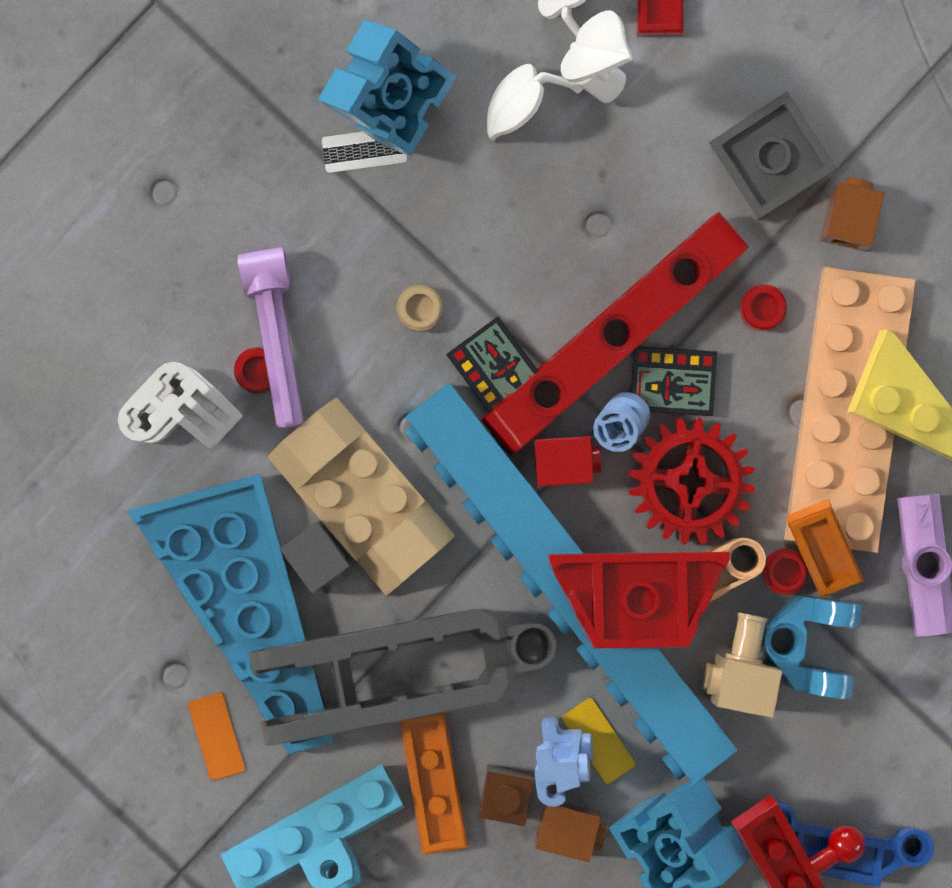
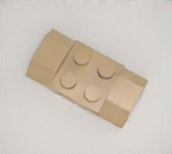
(360, 496)

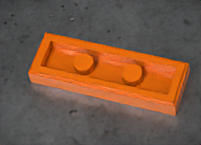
(434, 783)

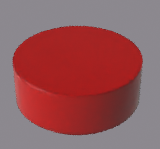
(763, 307)
(251, 371)

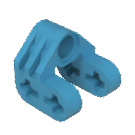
(806, 678)

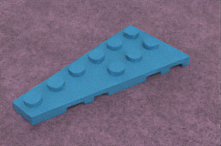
(237, 582)

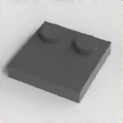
(773, 155)

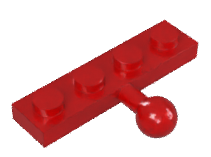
(781, 855)

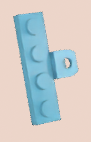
(317, 836)

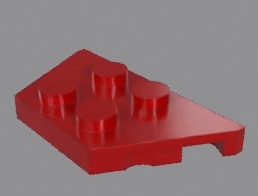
(639, 596)

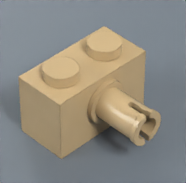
(740, 678)

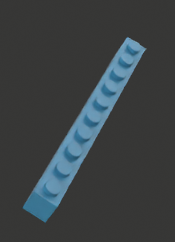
(531, 533)

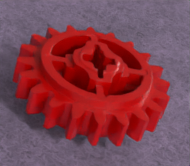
(695, 442)

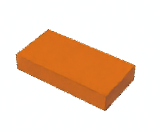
(824, 548)

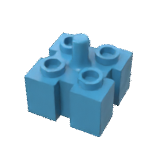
(387, 87)
(680, 839)

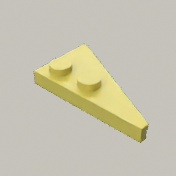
(902, 398)

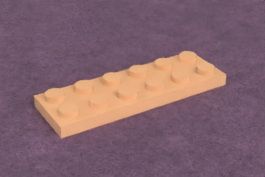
(836, 451)

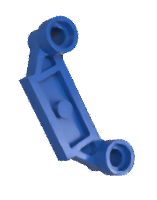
(880, 854)

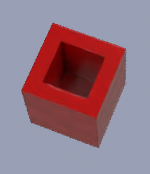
(566, 461)

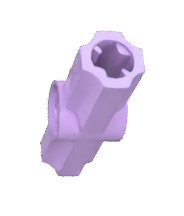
(922, 533)

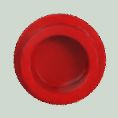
(785, 572)

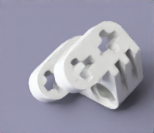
(198, 410)

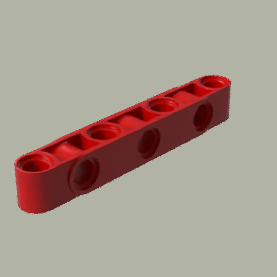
(640, 311)

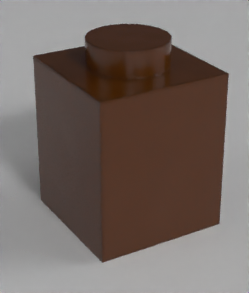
(506, 795)

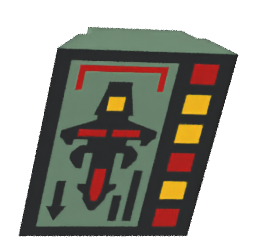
(493, 364)
(675, 380)

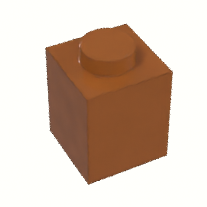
(852, 214)
(570, 831)

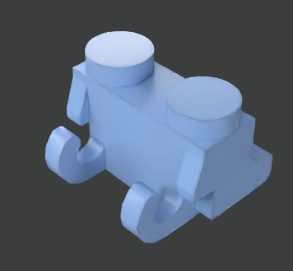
(561, 761)

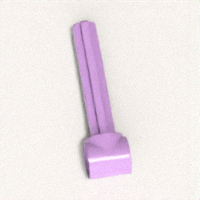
(265, 279)

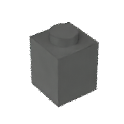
(317, 558)

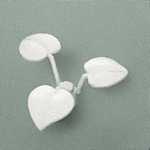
(587, 65)

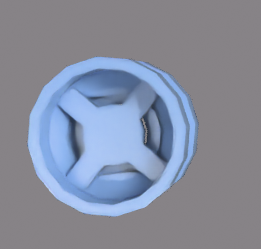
(628, 413)

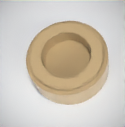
(419, 308)

